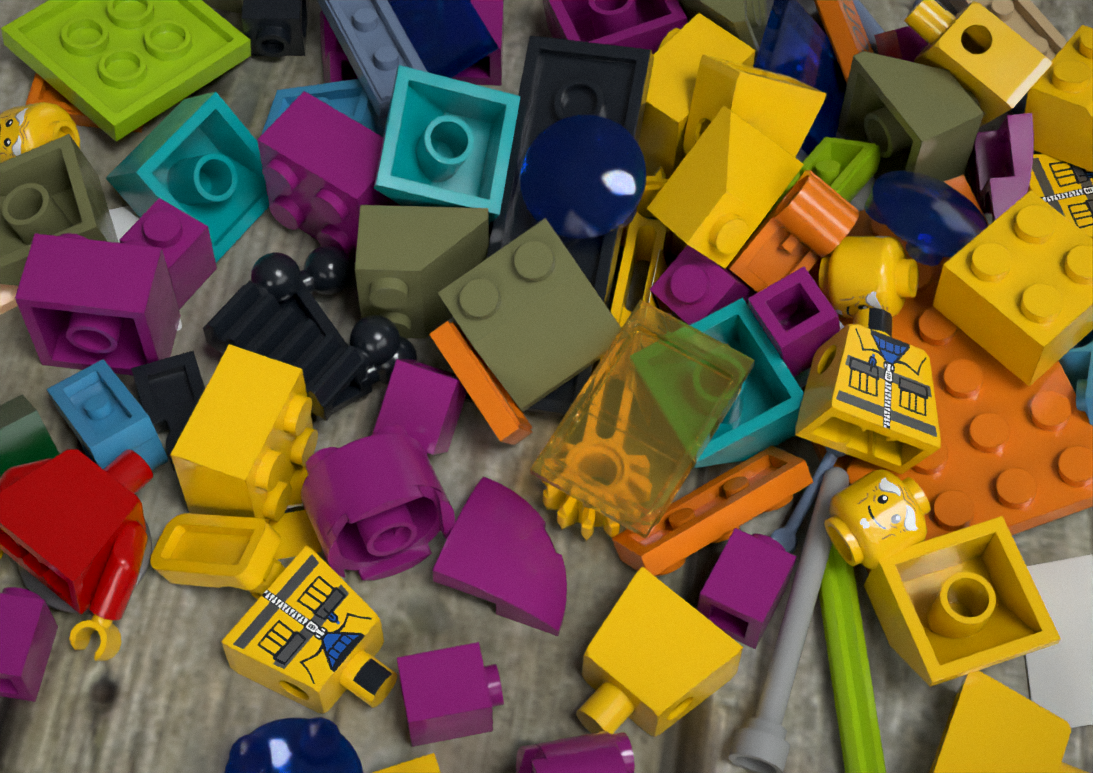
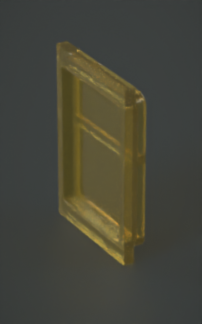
(643, 418)

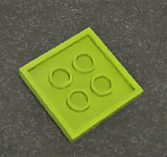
(126, 56)

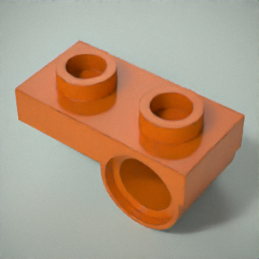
(795, 234)

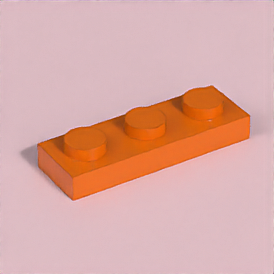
(714, 511)

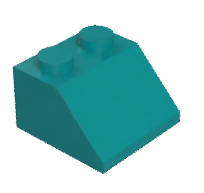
(446, 143)
(201, 165)
(770, 395)

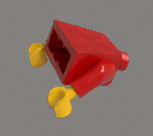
(79, 534)

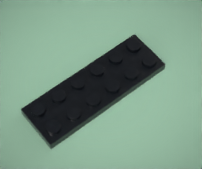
(557, 83)

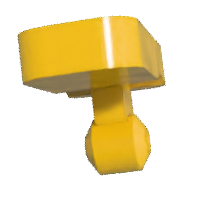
(218, 552)

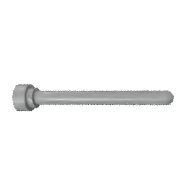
(762, 741)

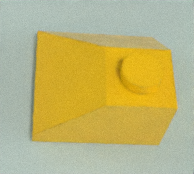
(724, 187)

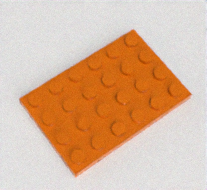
(1002, 442)

